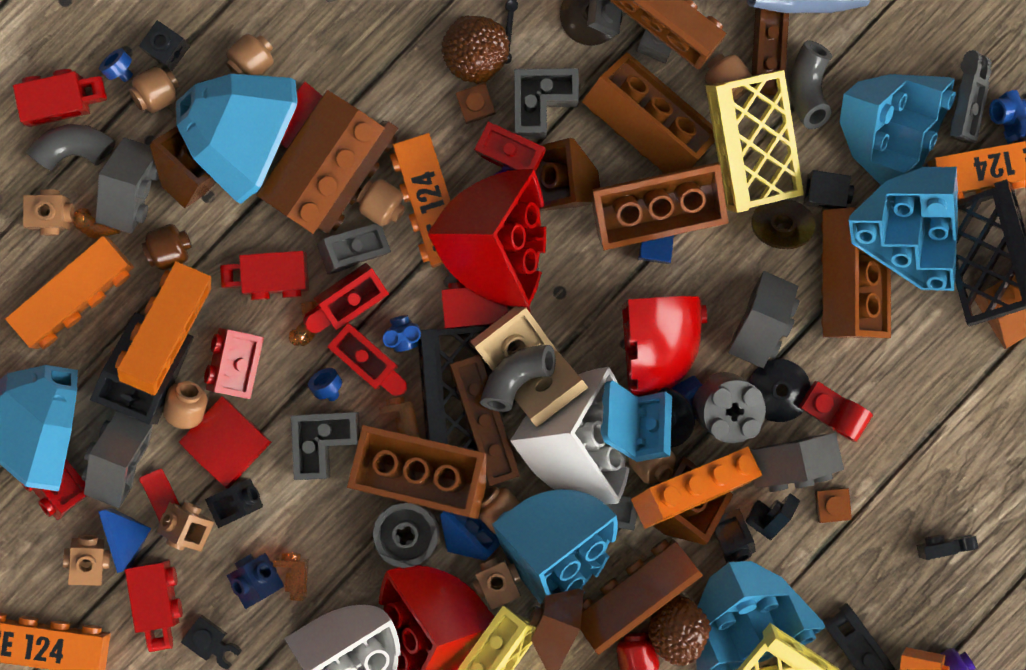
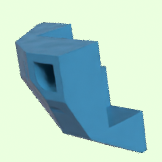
(895, 121)
(236, 127)
(912, 226)
(37, 423)
(741, 604)

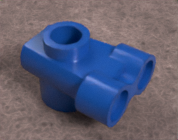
(1010, 112)
(402, 334)

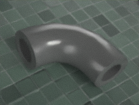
(807, 85)
(68, 141)
(514, 372)

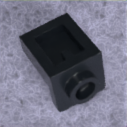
(234, 503)
(771, 520)
(734, 537)

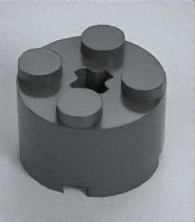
(744, 406)
(389, 542)

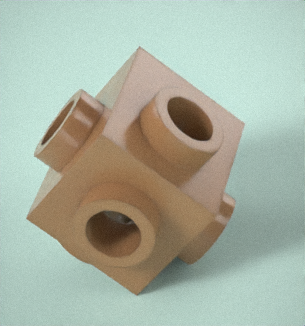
(47, 212)
(185, 526)
(86, 560)
(497, 594)

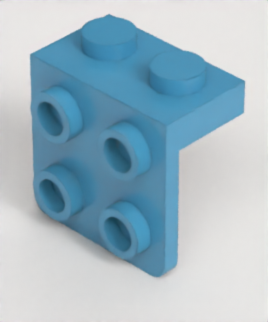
(636, 424)

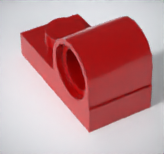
(508, 149)
(835, 411)

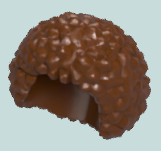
(475, 48)
(679, 631)

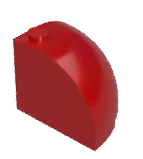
(494, 237)
(661, 340)
(433, 617)

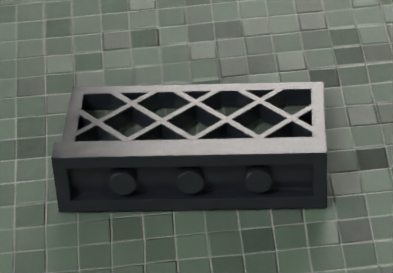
(1014, 237)
(432, 382)

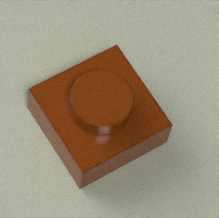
(475, 103)
(833, 505)

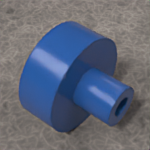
(117, 65)
(325, 384)

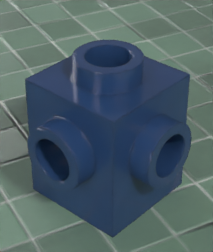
(254, 579)

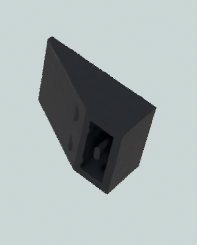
(130, 400)

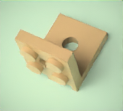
(531, 397)

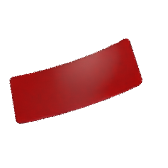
(158, 491)

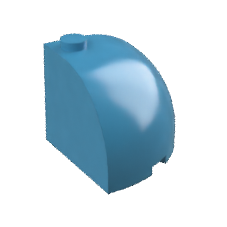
(557, 539)

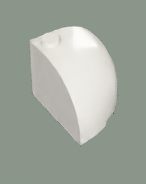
(570, 448)
(347, 640)

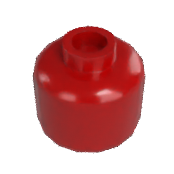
(637, 653)

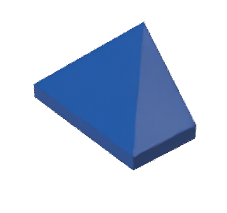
(123, 536)
(468, 536)

